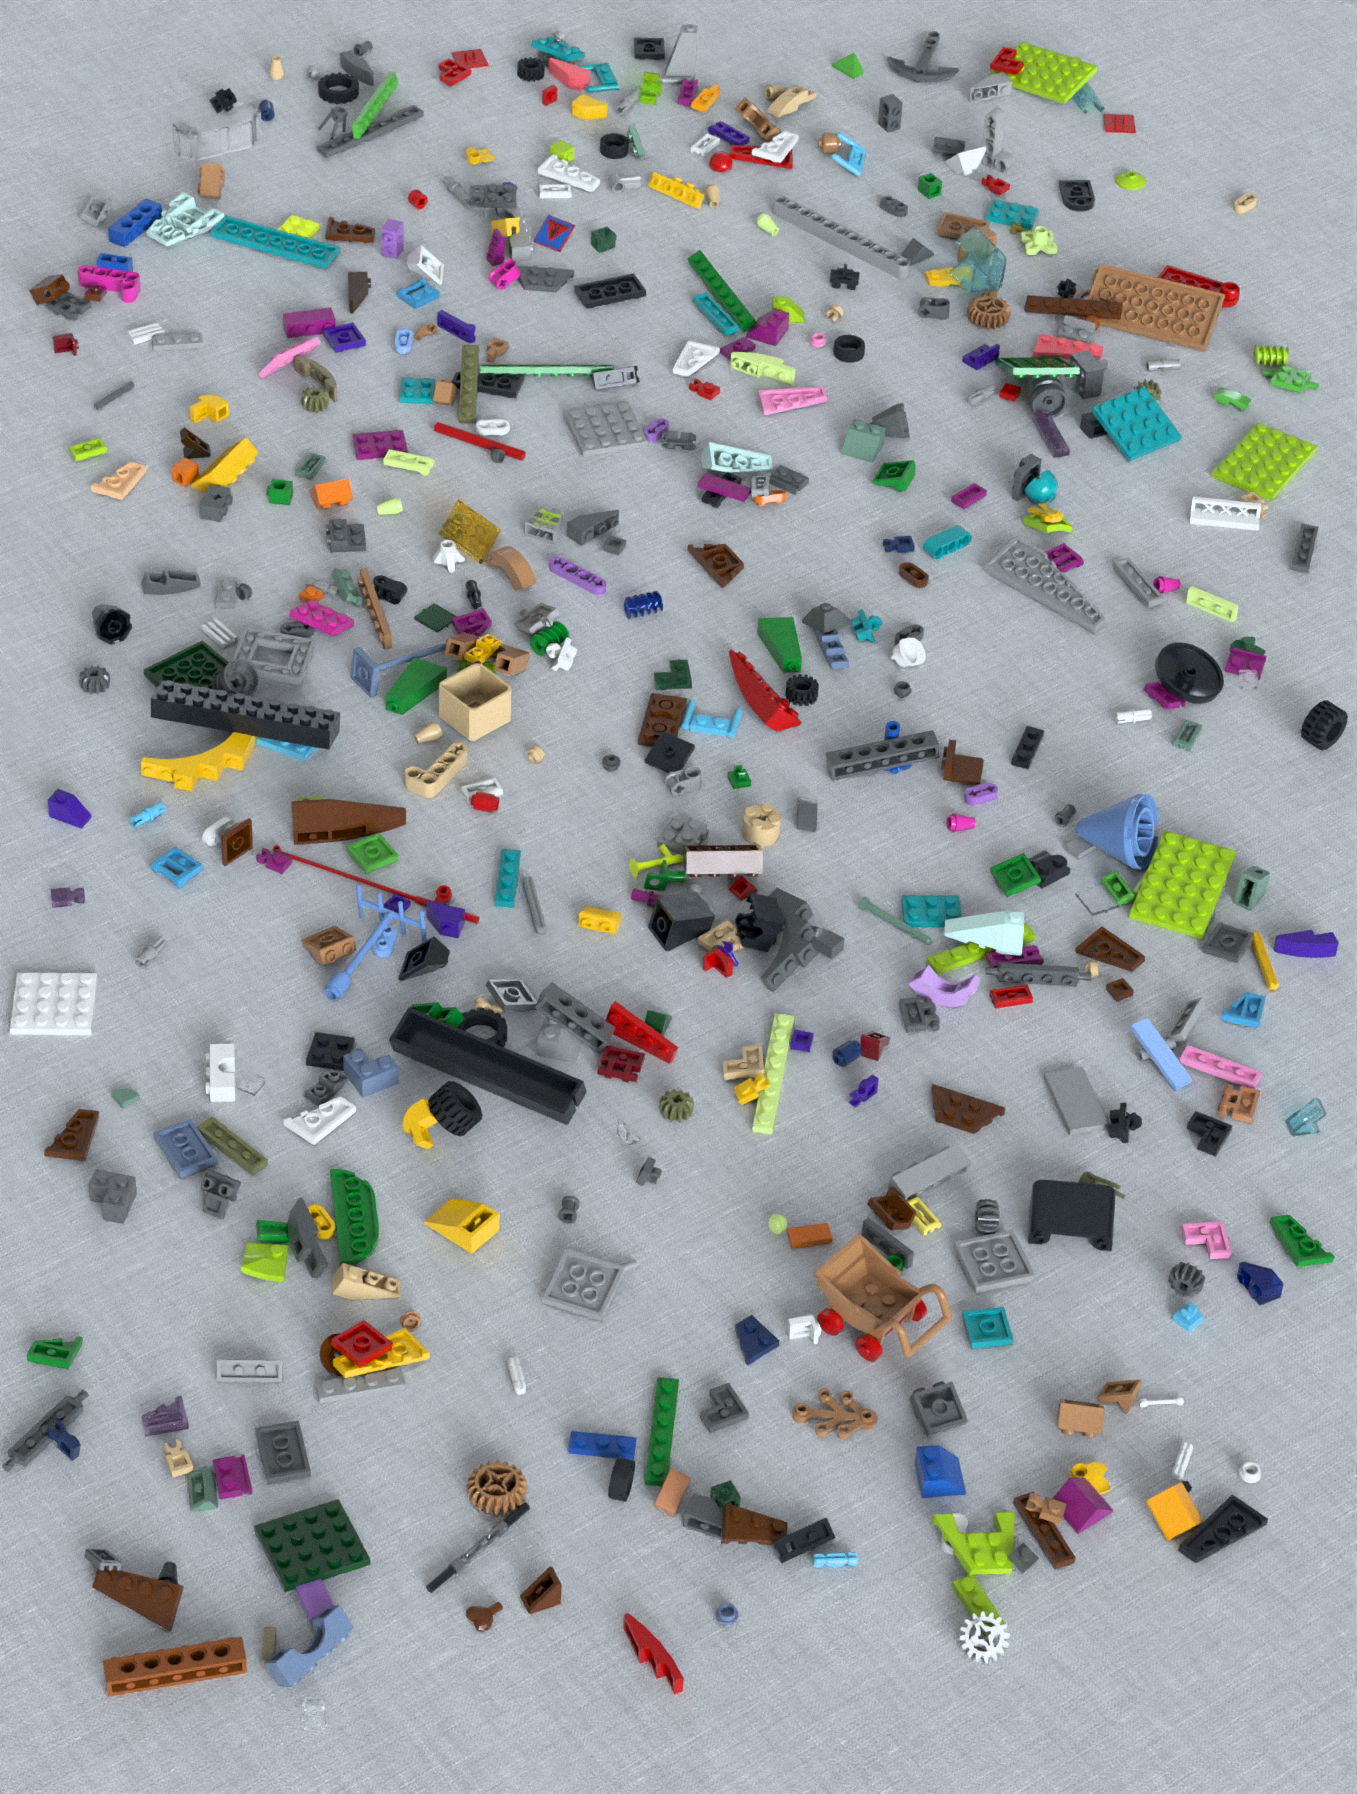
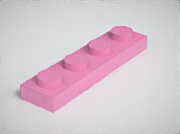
(1220, 1067)

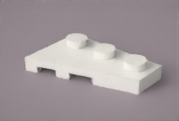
(778, 147)
(693, 357)
(320, 1122)

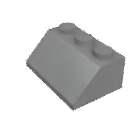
(557, 1042)

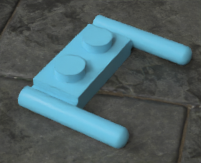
(855, 157)
(710, 724)

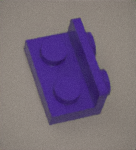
(981, 356)

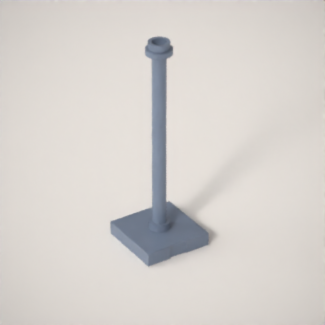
(366, 671)

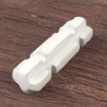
(516, 1376)
(1182, 1460)

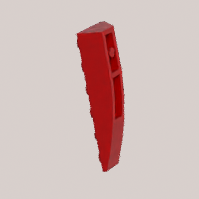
(761, 697)

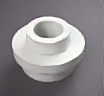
(1250, 1472)

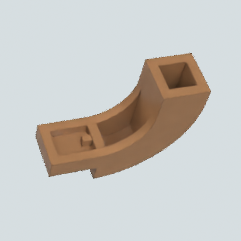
(514, 565)

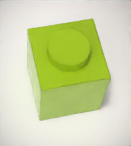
(562, 150)

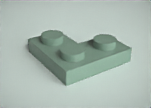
(633, 138)

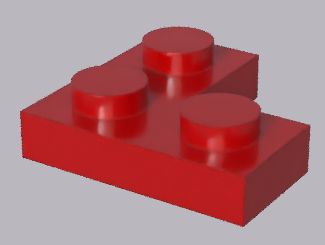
(1006, 63)
(453, 72)

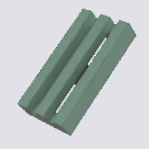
(313, 468)
(1184, 743)

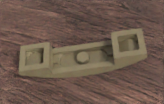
(308, 367)

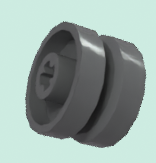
(1047, 395)

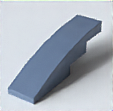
(832, 649)

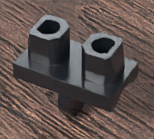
(844, 276)
(1125, 1123)

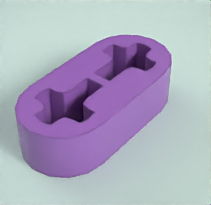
(654, 430)
(981, 794)

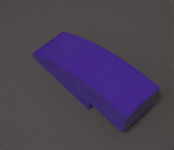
(1306, 944)

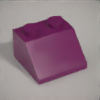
(770, 327)

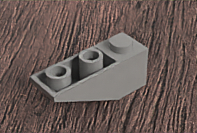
(990, 87)

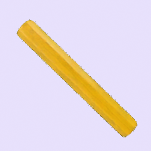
(1264, 961)

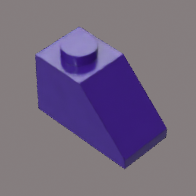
(68, 809)
(446, 919)

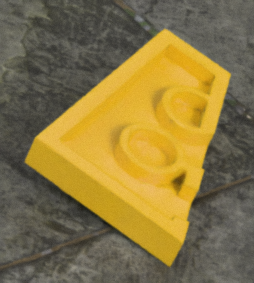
(940, 277)

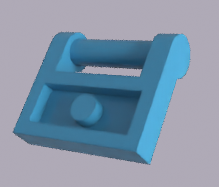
(420, 297)
(179, 862)

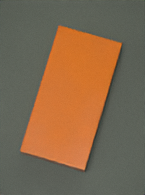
(809, 1235)

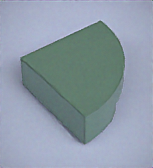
(125, 1097)

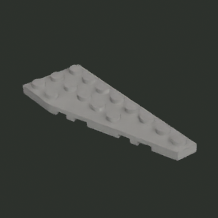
(1038, 577)

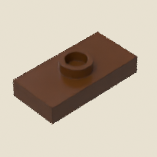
(95, 293)

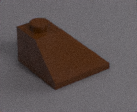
(236, 841)

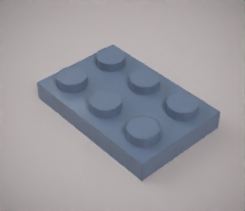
(185, 1148)

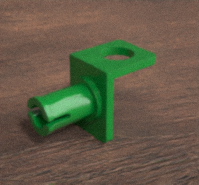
(664, 876)

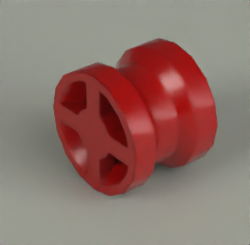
(417, 199)

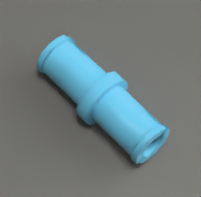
(147, 814)

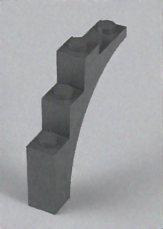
(796, 945)

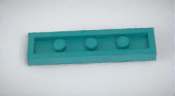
(715, 314)
(507, 878)

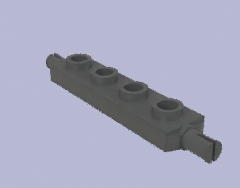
(1038, 974)
(36, 1438)

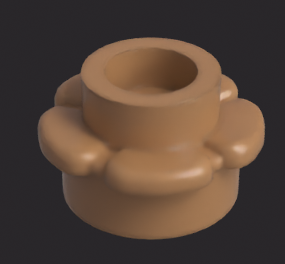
(412, 1324)

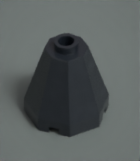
(111, 623)

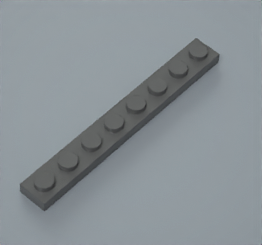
(374, 129)

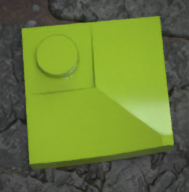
(1036, 522)
(265, 1261)

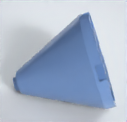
(1124, 830)

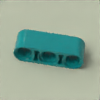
(947, 542)

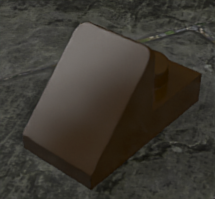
(193, 445)

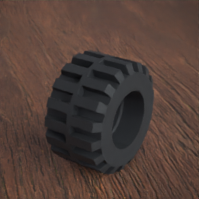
(1324, 725)
(455, 1108)

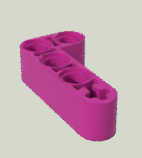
(114, 280)

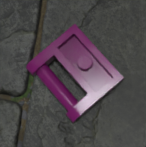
(1062, 554)

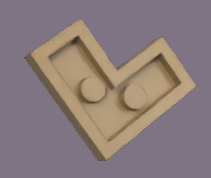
(749, 1066)

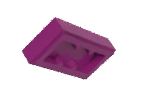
(740, 345)
(968, 496)

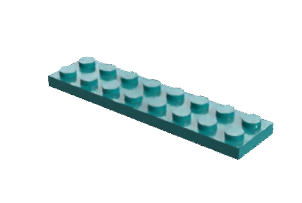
(275, 242)

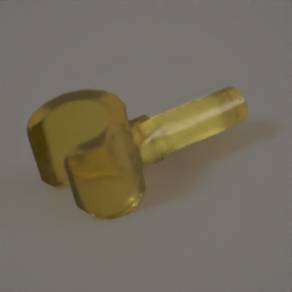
(1017, 228)

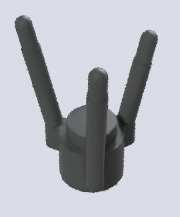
(339, 114)

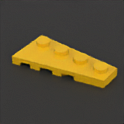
(405, 1351)

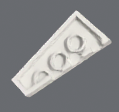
(568, 174)

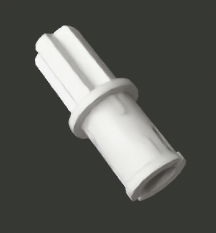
(1132, 716)

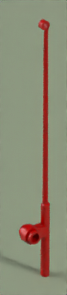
(443, 892)

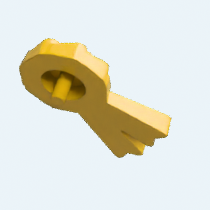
(1046, 514)

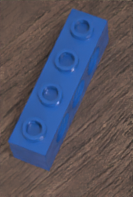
(135, 222)

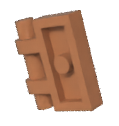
(1245, 1103)

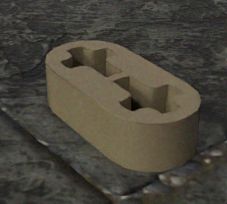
(269, 1644)

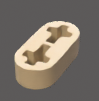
(1245, 203)

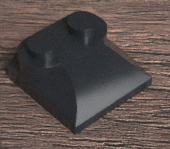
(1049, 867)

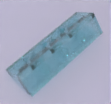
(1089, 96)

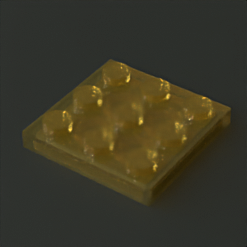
(469, 531)

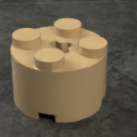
(761, 824)

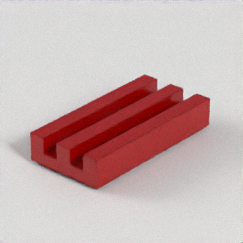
(1013, 997)

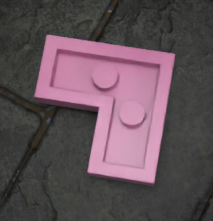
(1208, 1233)

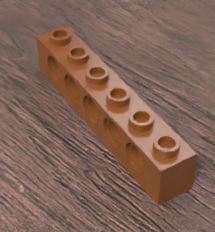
(216, 1660)

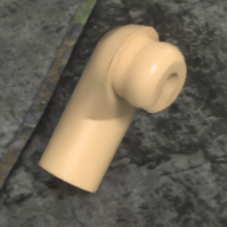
(481, 1003)

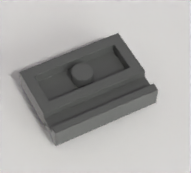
(788, 479)

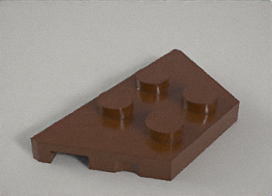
(718, 561)
(963, 1110)

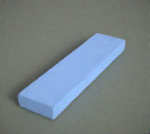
(1161, 1054)

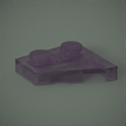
(165, 1418)

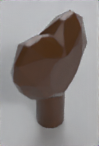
(483, 1616)

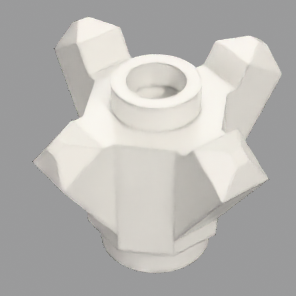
(448, 555)

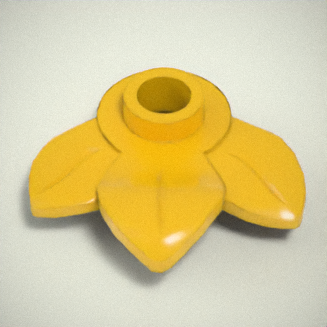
(476, 156)
(1093, 1473)

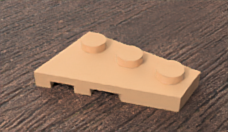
(121, 482)

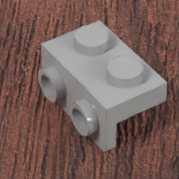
(96, 211)

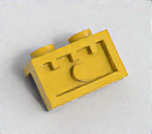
(599, 919)

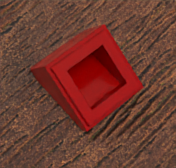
(742, 888)

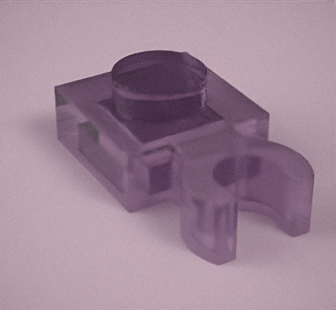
(64, 897)

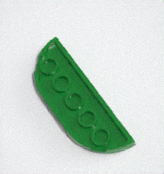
(354, 1216)

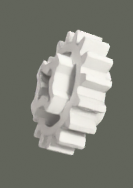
(993, 1632)

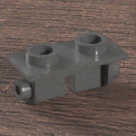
(685, 441)

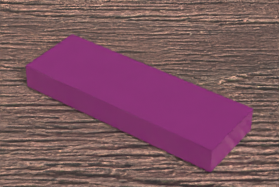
(724, 487)

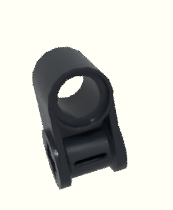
(390, 590)

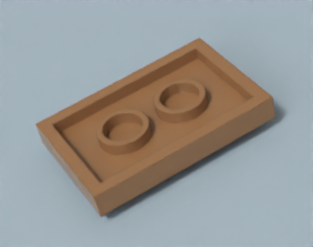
(954, 225)

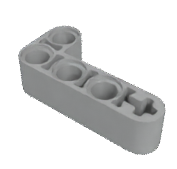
(993, 141)

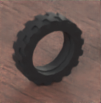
(338, 96)
(487, 1018)

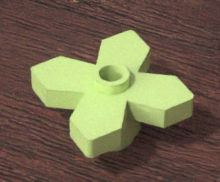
(1038, 240)

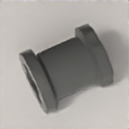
(569, 1207)

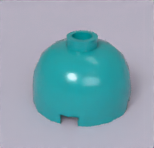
(1042, 489)

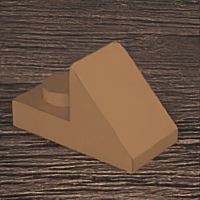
(1120, 1391)

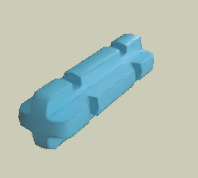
(835, 1559)

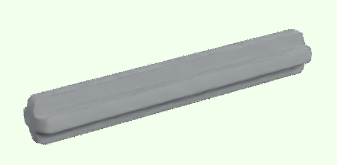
(534, 905)

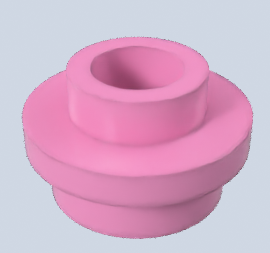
(818, 340)

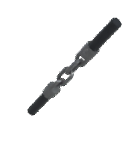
(457, 1564)

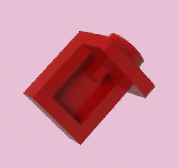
(719, 961)

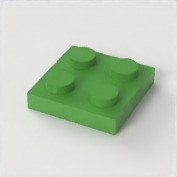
(372, 853)

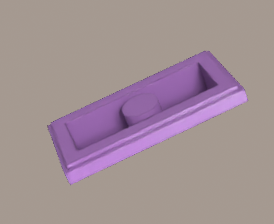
(314, 1597)

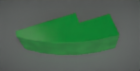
(448, 1015)

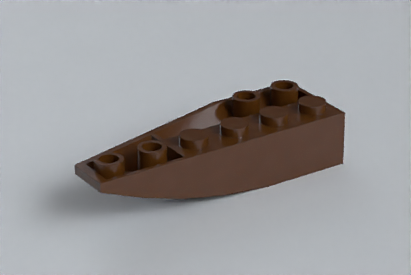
(341, 820)

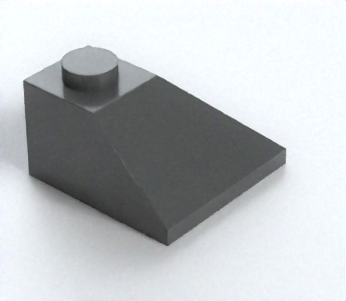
(826, 618)

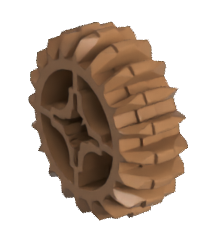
(988, 312)
(495, 1493)

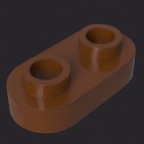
(913, 574)

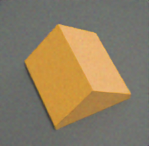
(1174, 1511)

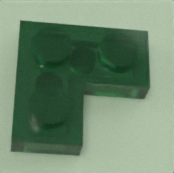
(677, 678)

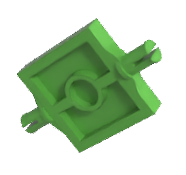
(1291, 378)

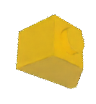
(589, 108)

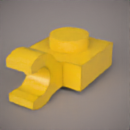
(749, 1089)

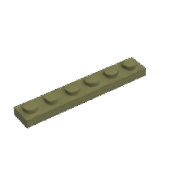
(469, 384)

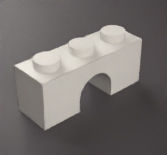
(221, 1084)

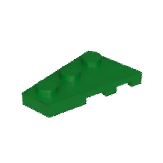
(1297, 1243)

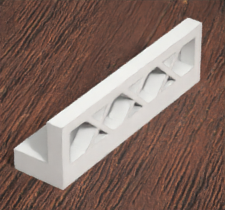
(1224, 516)

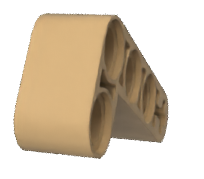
(439, 774)

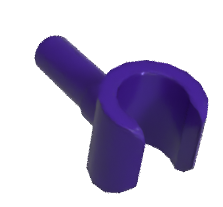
(727, 949)

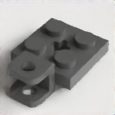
(493, 196)

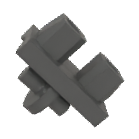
(220, 1184)

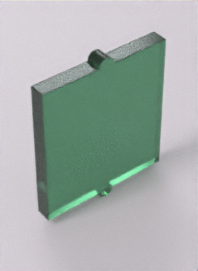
(435, 617)

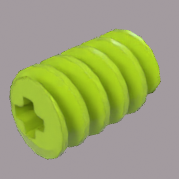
(1271, 355)

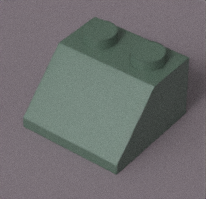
(863, 440)

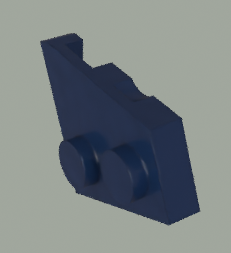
(754, 1339)

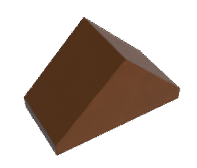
(543, 1592)

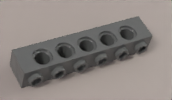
(882, 755)

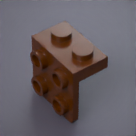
(959, 767)

